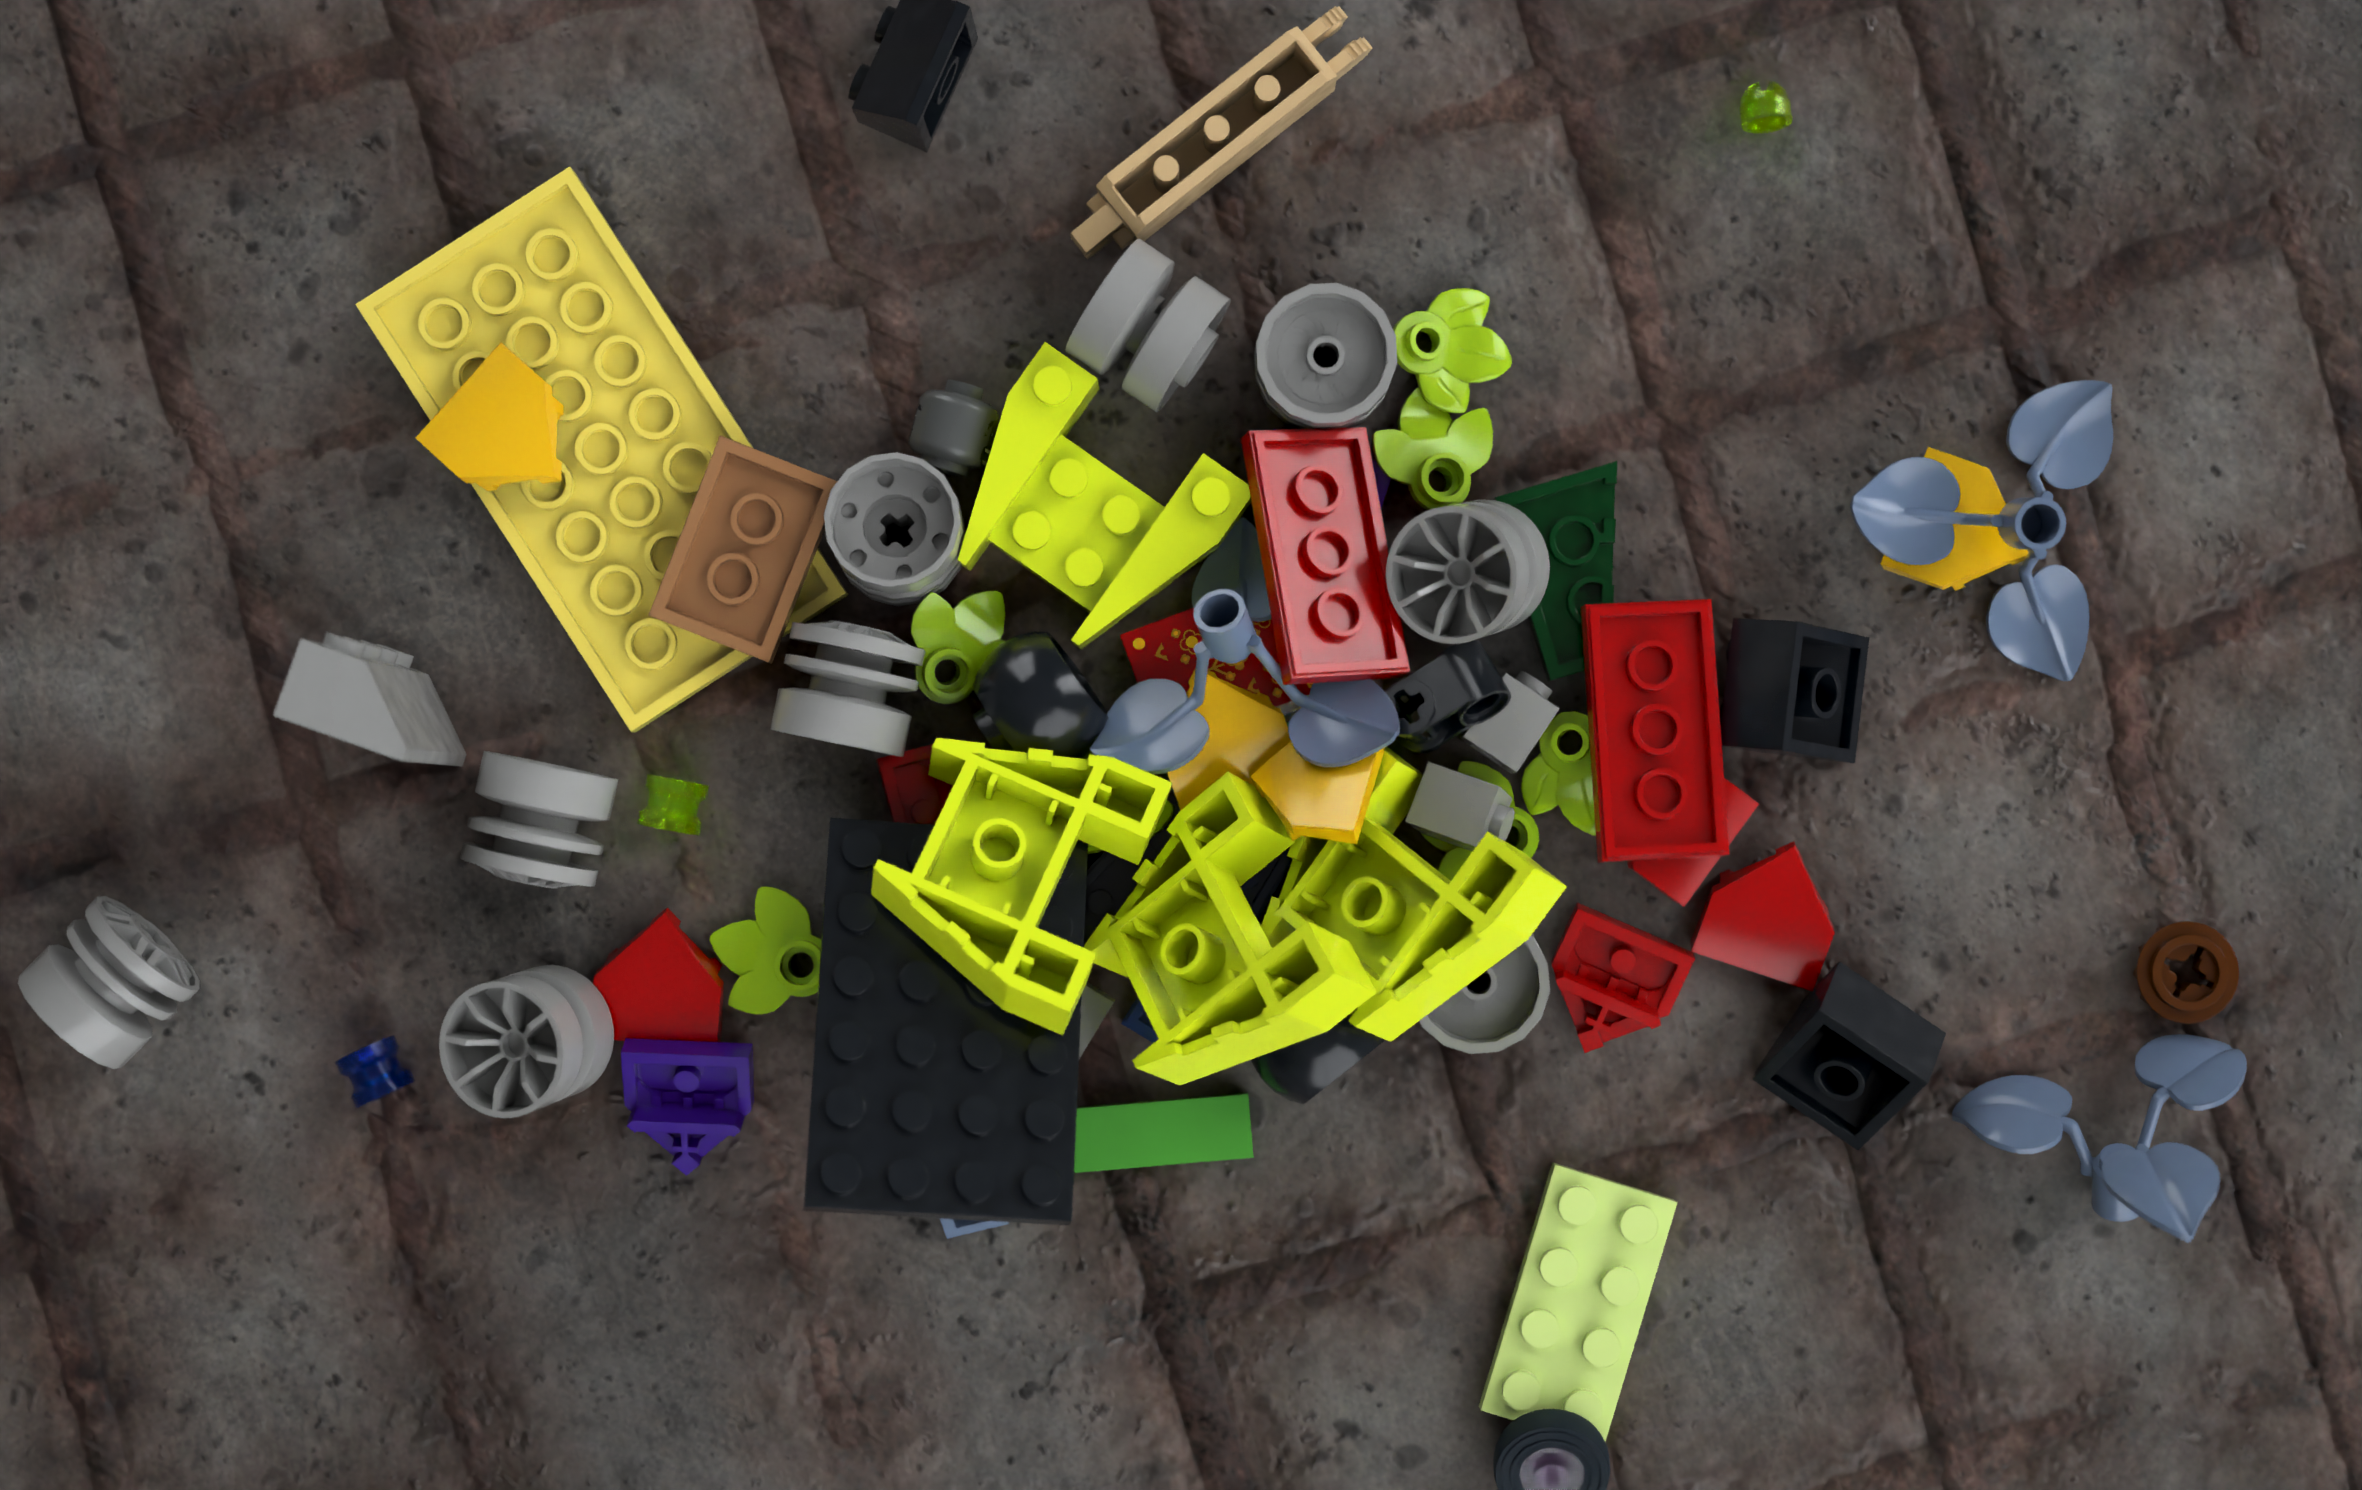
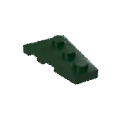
(1579, 534)

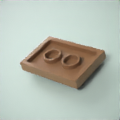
(744, 550)

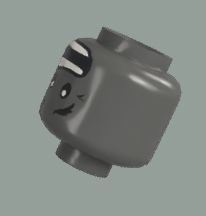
(954, 428)

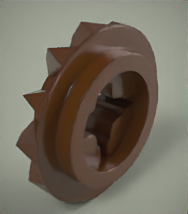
(2213, 961)

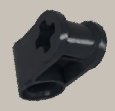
(1450, 696)

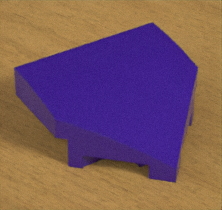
(687, 1093)

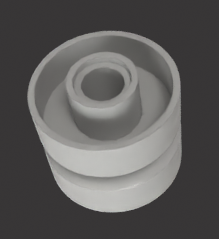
(1129, 316)
(1467, 571)
(526, 1040)

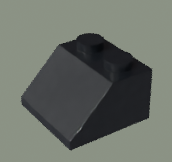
(914, 69)
(1793, 689)
(1851, 1056)

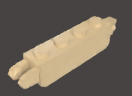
(1216, 135)

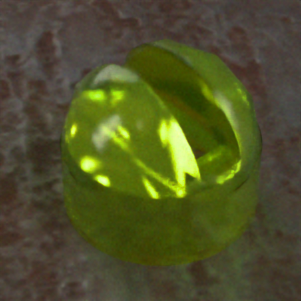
(1765, 110)

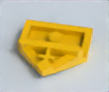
(498, 425)
(1975, 548)
(1241, 737)
(1315, 798)

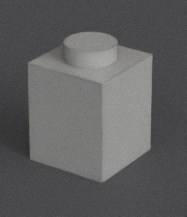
(1518, 727)
(1459, 808)

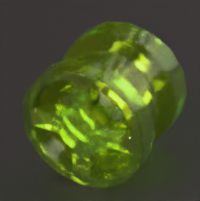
(673, 804)

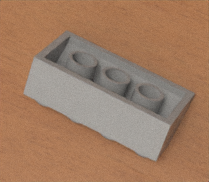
(369, 700)

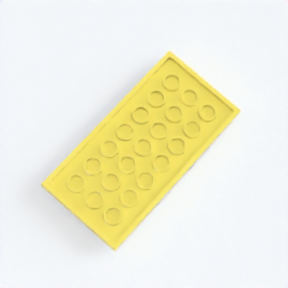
(630, 438)

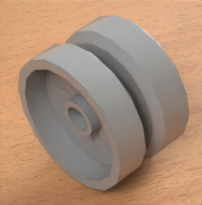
(1308, 324)
(1497, 1013)

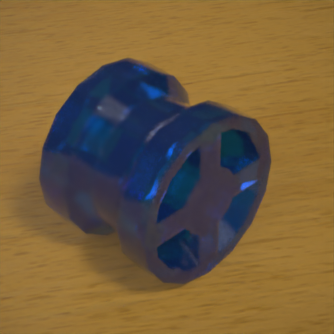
(374, 1071)

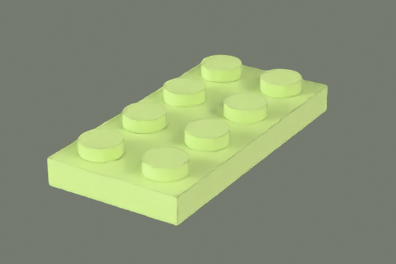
(1578, 1298)

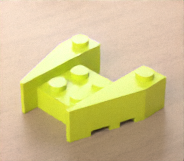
(1079, 518)
(1000, 860)
(1404, 917)
(1202, 955)

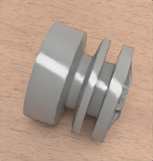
(901, 493)
(848, 687)
(538, 820)
(108, 983)

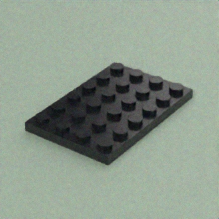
(917, 1076)

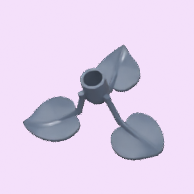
(1911, 519)
(1158, 724)
(2161, 1184)

